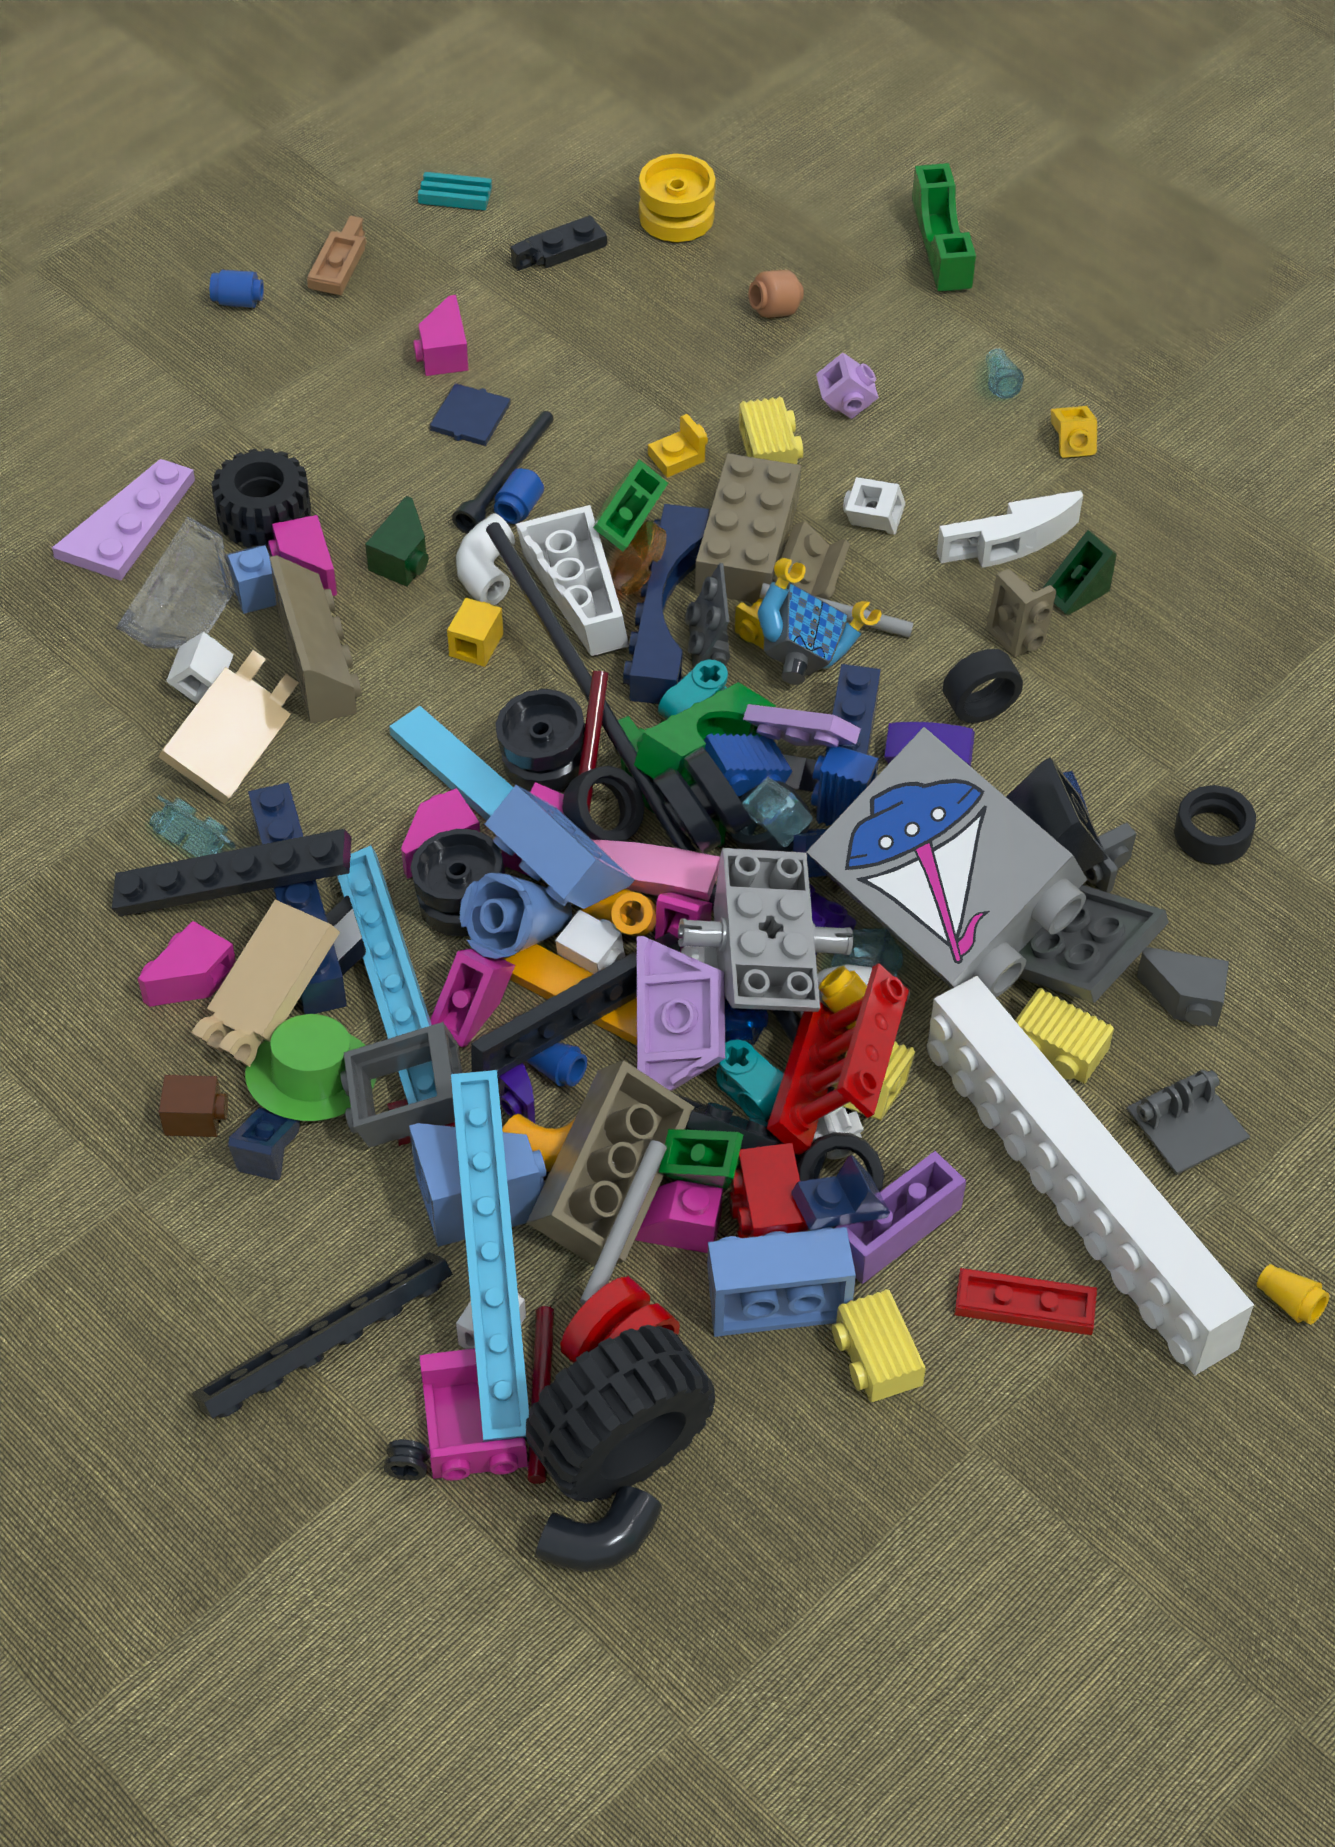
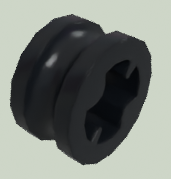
(406, 1459)

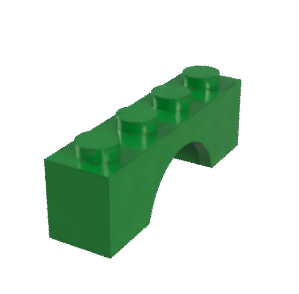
(948, 249)
(683, 733)

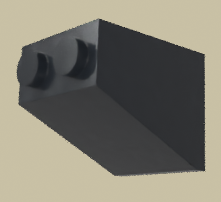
(1059, 810)

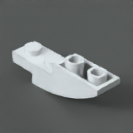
(1003, 538)

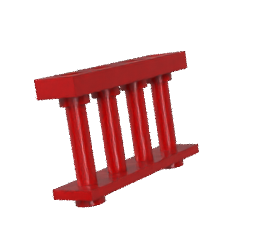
(814, 1055)

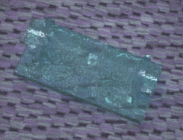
(179, 819)

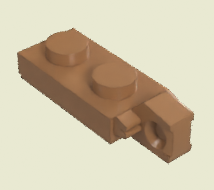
(338, 258)

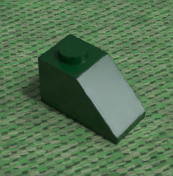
(398, 545)

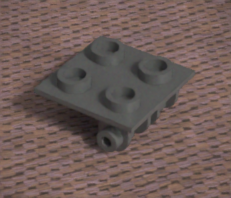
(709, 621)
(1188, 1121)

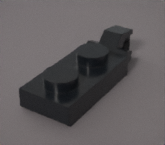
(559, 244)

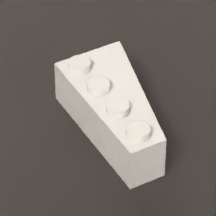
(575, 572)

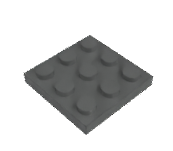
(1094, 946)

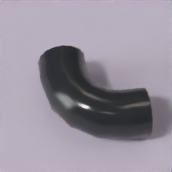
(604, 1541)

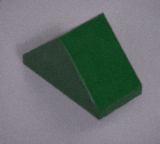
(1083, 574)

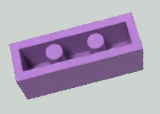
(916, 1205)

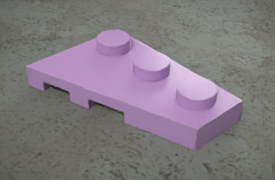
(801, 727)

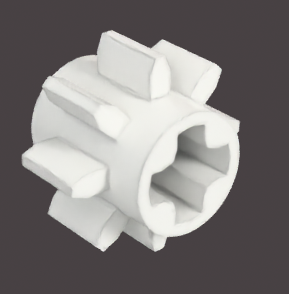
(839, 1122)

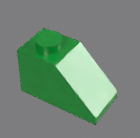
(701, 1156)

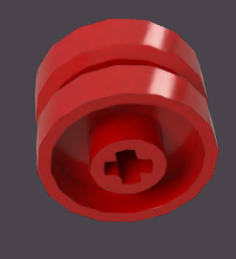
(611, 1311)

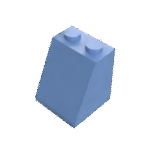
(439, 1178)

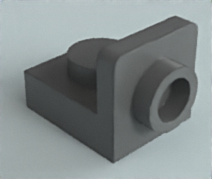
(1118, 847)

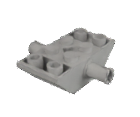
(766, 931)

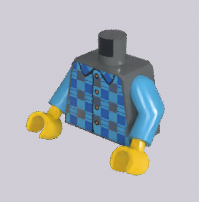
(805, 629)

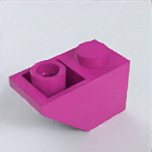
(188, 968)

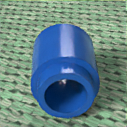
(236, 288)
(518, 495)

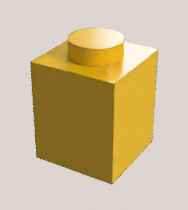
(475, 632)

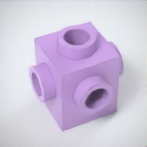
(847, 385)

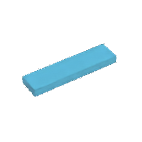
(451, 761)

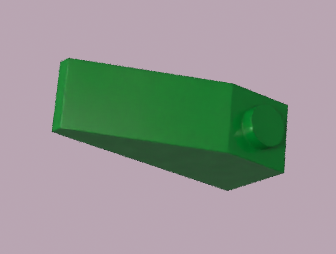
(629, 504)

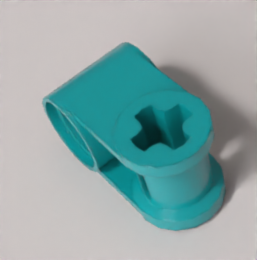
(695, 687)
(750, 1079)

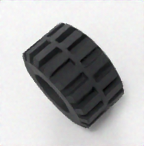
(259, 492)

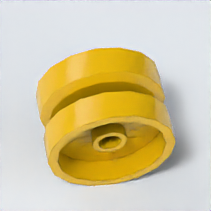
(677, 197)

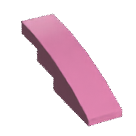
(664, 868)

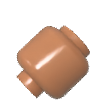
(775, 293)

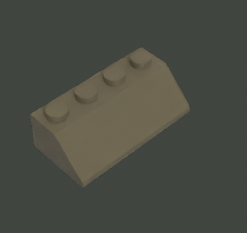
(314, 641)

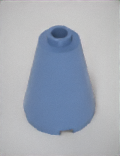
(509, 915)

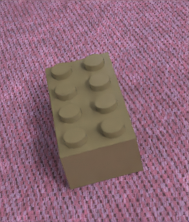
(748, 524)
(602, 1157)

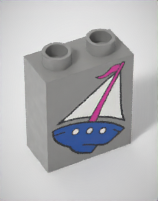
(951, 866)

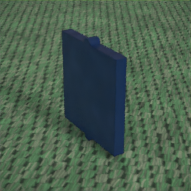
(470, 414)

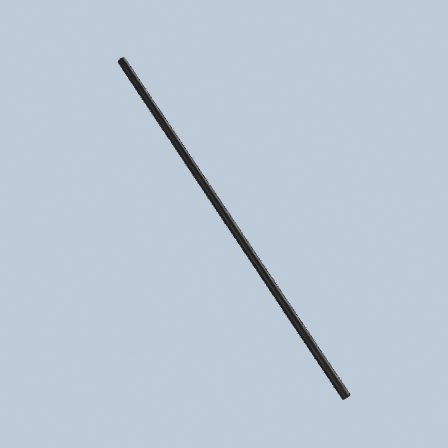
(609, 722)

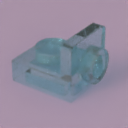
(777, 811)
(871, 948)

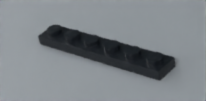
(232, 872)
(560, 1015)
(310, 1342)

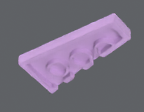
(126, 523)

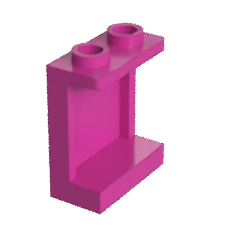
(456, 1422)

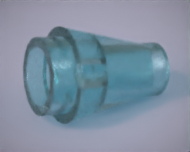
(1003, 375)

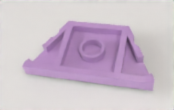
(677, 1014)

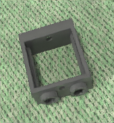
(392, 1055)

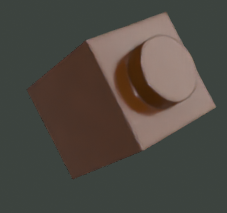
(192, 1106)

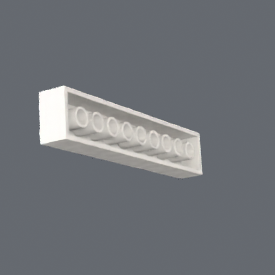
(1088, 1177)

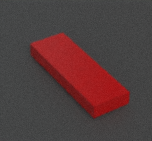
(1026, 1301)

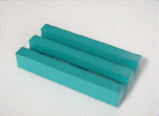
(455, 191)

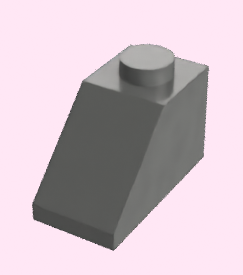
(1185, 984)

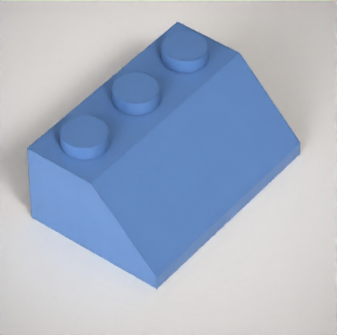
(555, 850)
(779, 1280)

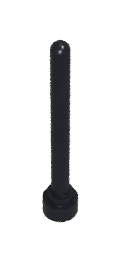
(474, 511)

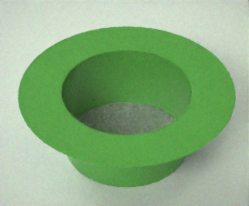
(302, 1069)

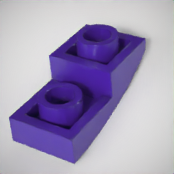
(955, 737)
(517, 1093)

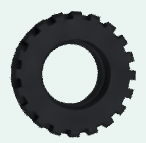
(619, 1413)

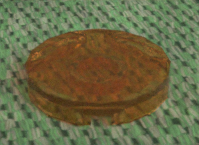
(632, 564)

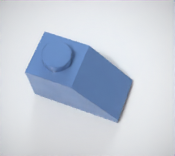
(252, 578)

